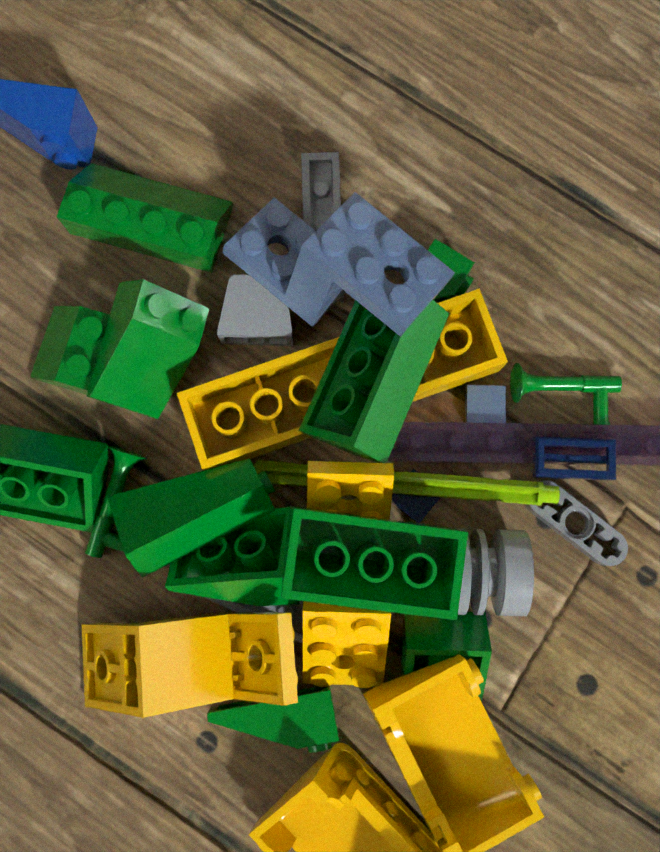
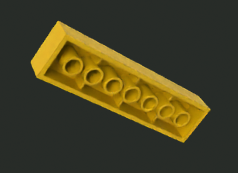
(266, 403)

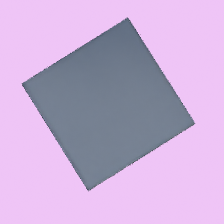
(485, 404)

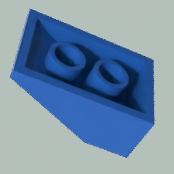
(49, 121)

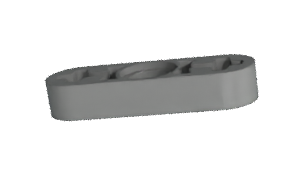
(592, 549)

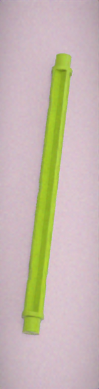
(434, 485)

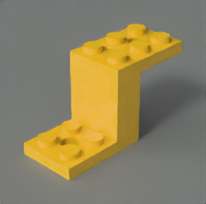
(341, 641)
(189, 662)

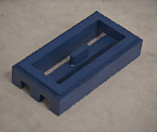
(609, 460)

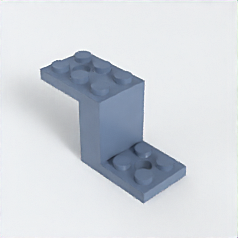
(338, 259)

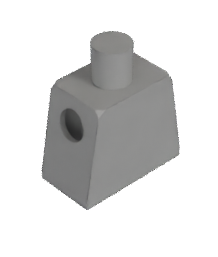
(253, 315)

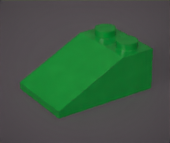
(146, 347)
(238, 566)

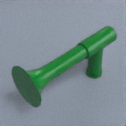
(600, 386)
(101, 533)

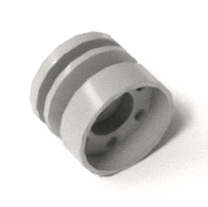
(498, 572)

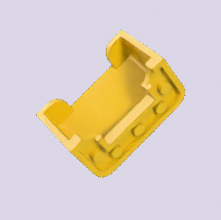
(453, 756)
(341, 809)

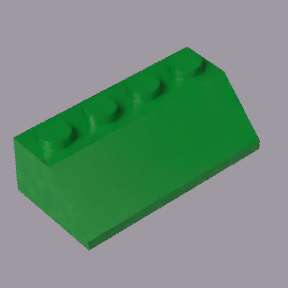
(145, 216)
(371, 382)
(51, 477)
(373, 563)

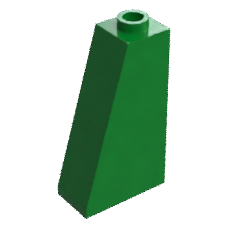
(188, 512)

